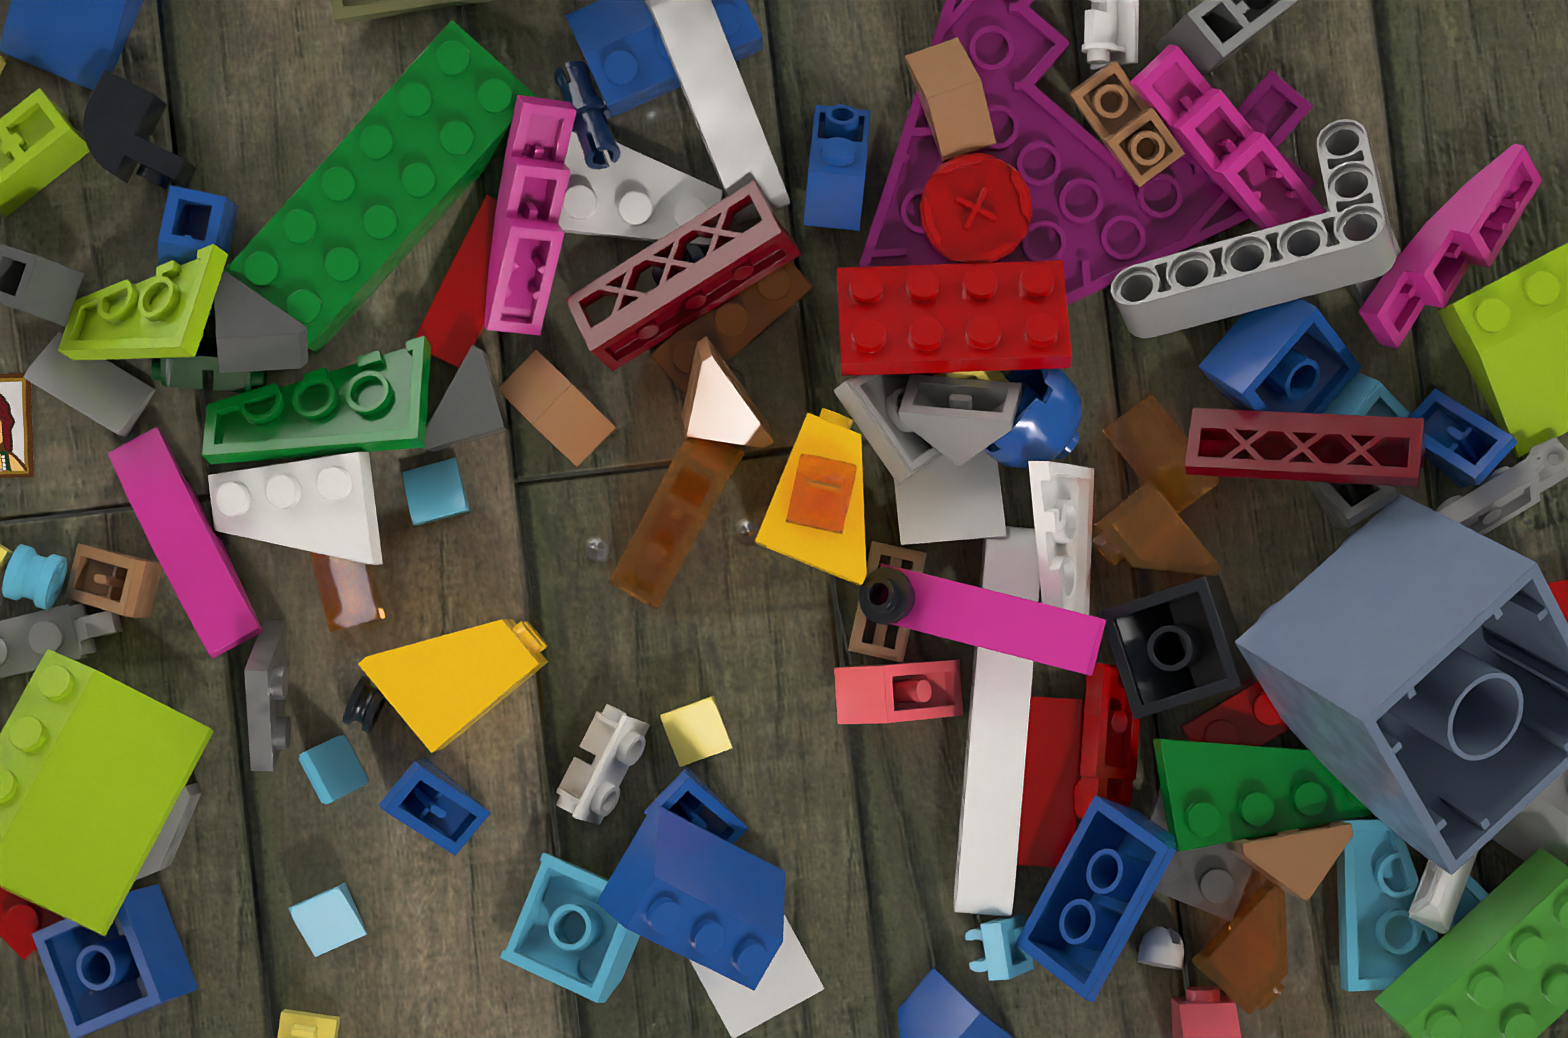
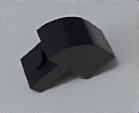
(119, 131)

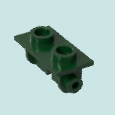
(190, 371)

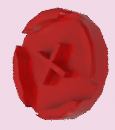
(975, 209)

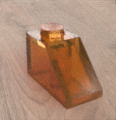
(1151, 536)
(1251, 951)

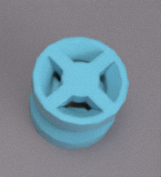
(34, 577)

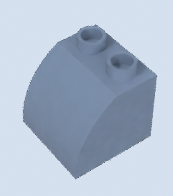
(1423, 677)

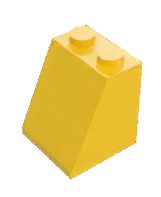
(828, 551)
(456, 677)

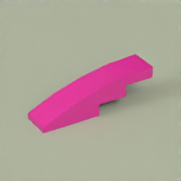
(1224, 142)
(528, 215)
(1461, 233)
(185, 542)
(1002, 622)

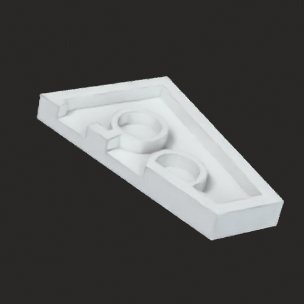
(631, 197)
(303, 505)
(1063, 532)

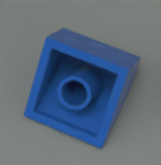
(1281, 360)
(117, 974)

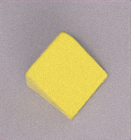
(696, 731)

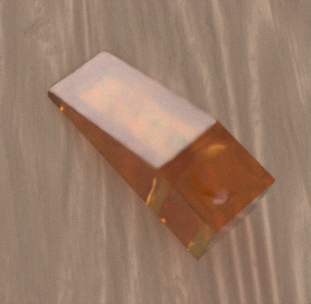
(675, 518)

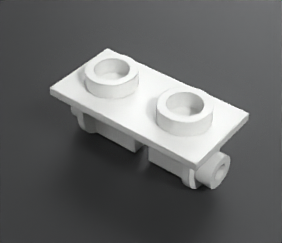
(1111, 32)
(594, 789)

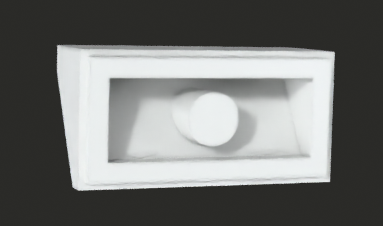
(1439, 895)

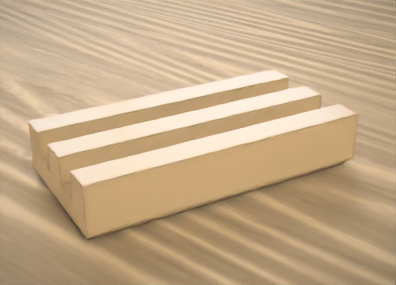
(876, 648)

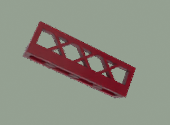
(694, 290)
(1306, 446)

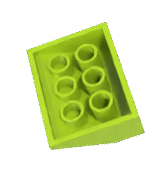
(1518, 347)
(87, 788)

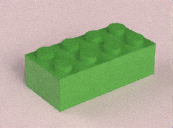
(1497, 967)

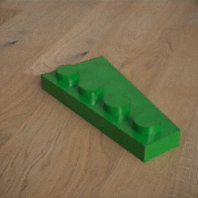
(341, 411)
(1245, 792)

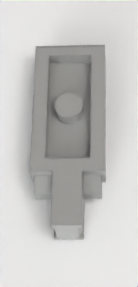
(1509, 489)
(61, 629)

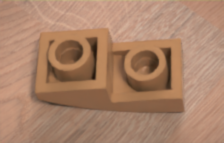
(1126, 123)

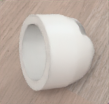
(1162, 949)

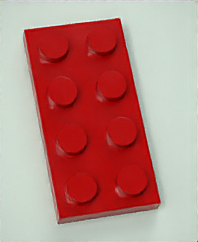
(953, 318)

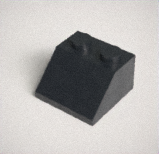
(1176, 646)

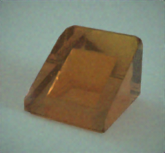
(821, 493)

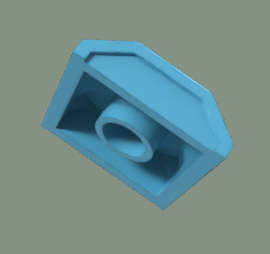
(568, 934)

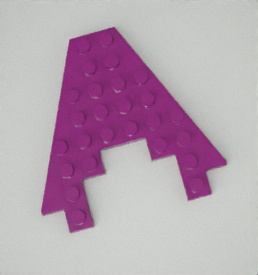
(1079, 192)

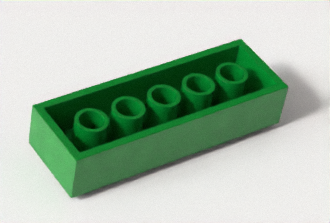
(383, 186)

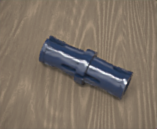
(591, 115)

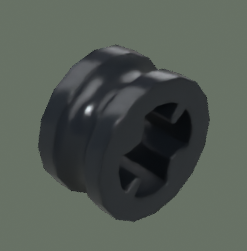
(364, 705)

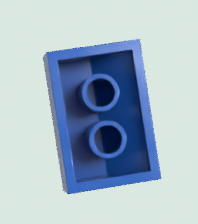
(628, 52)
(1097, 895)
(699, 897)

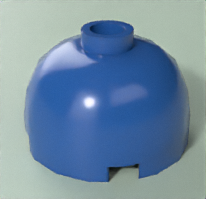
(1044, 419)

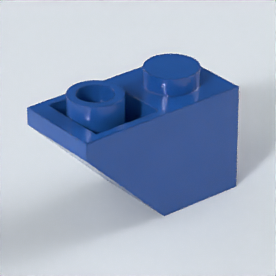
(837, 167)
(193, 222)

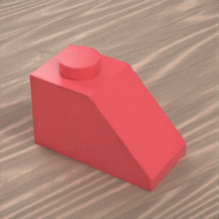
(898, 692)
(1204, 1014)

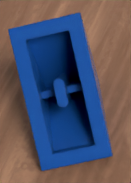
(1461, 440)
(697, 803)
(435, 806)

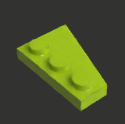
(147, 318)

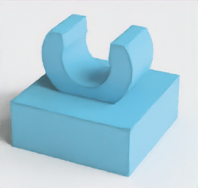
(1002, 956)

